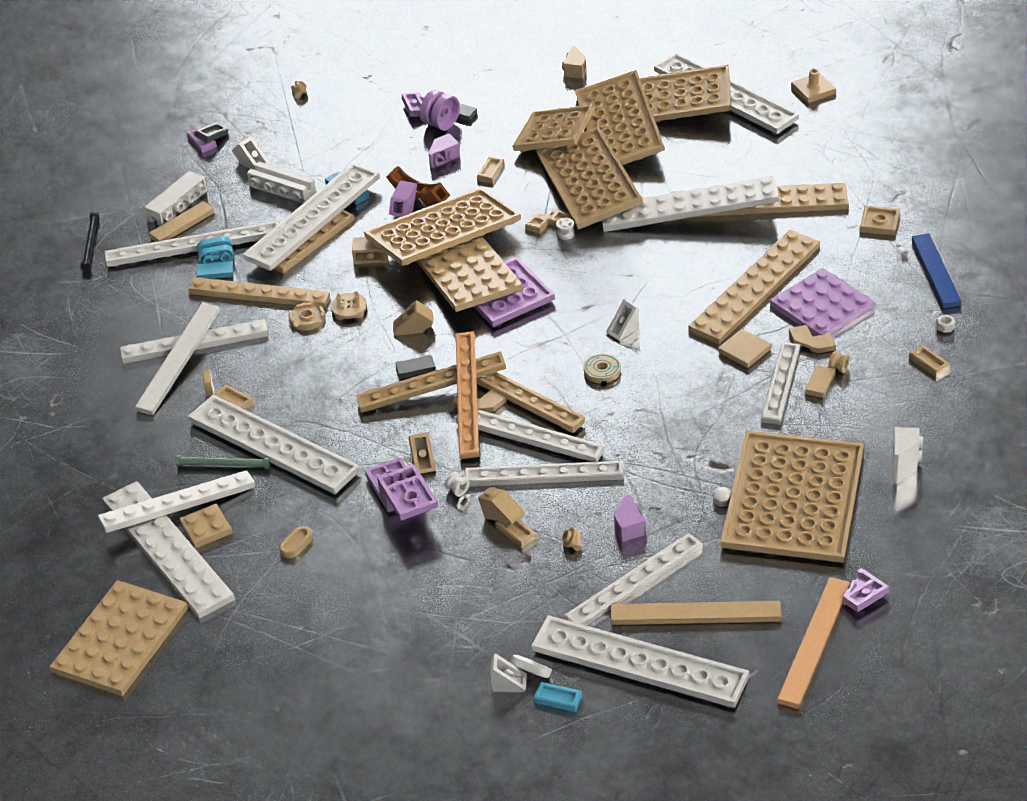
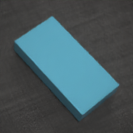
(215, 270)
(558, 696)

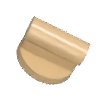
(299, 88)
(572, 539)

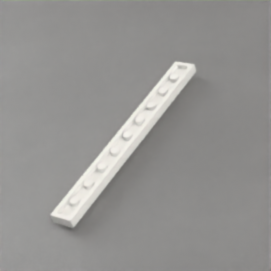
(184, 244)

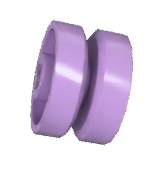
(439, 109)

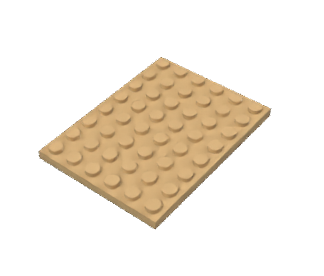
(793, 496)

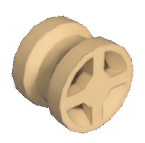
(839, 361)

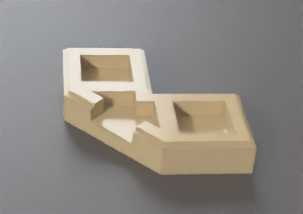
(539, 222)
(817, 344)
(490, 401)

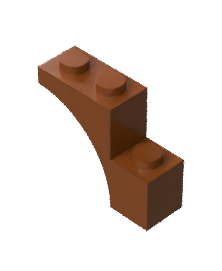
(427, 193)

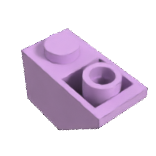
(443, 150)
(403, 199)
(628, 521)

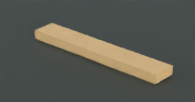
(315, 241)

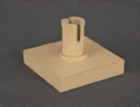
(813, 86)

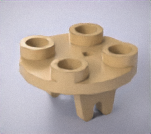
(348, 305)

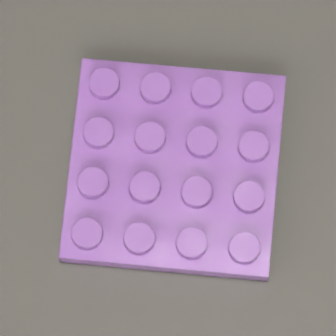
(533, 295)
(822, 303)

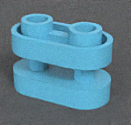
(215, 250)

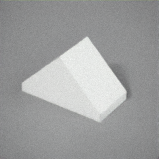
(625, 321)
(506, 676)

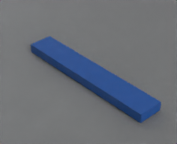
(936, 271)

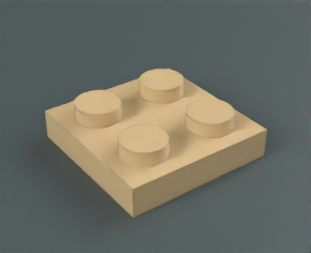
(206, 525)

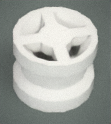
(565, 228)
(456, 484)

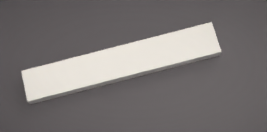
(780, 383)

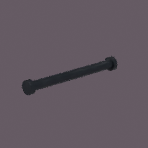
(85, 265)

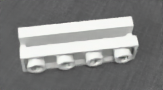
(281, 182)
(176, 198)

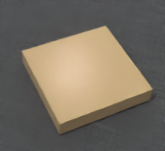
(879, 220)
(744, 348)

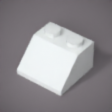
(906, 452)

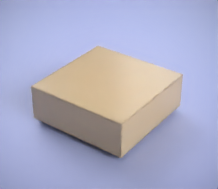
(208, 384)

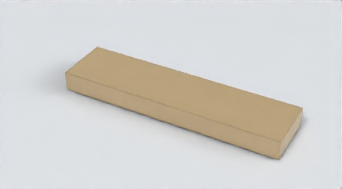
(182, 222)

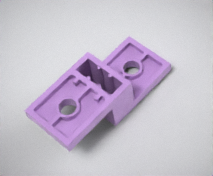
(401, 488)

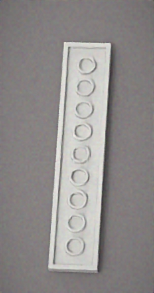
(743, 100)
(696, 203)
(311, 216)
(272, 441)
(173, 555)
(641, 661)

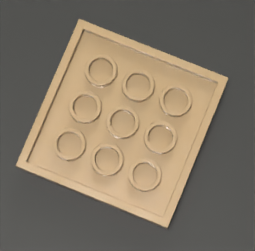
(553, 128)

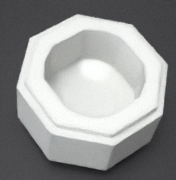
(945, 323)
(721, 497)

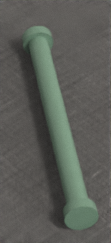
(222, 462)

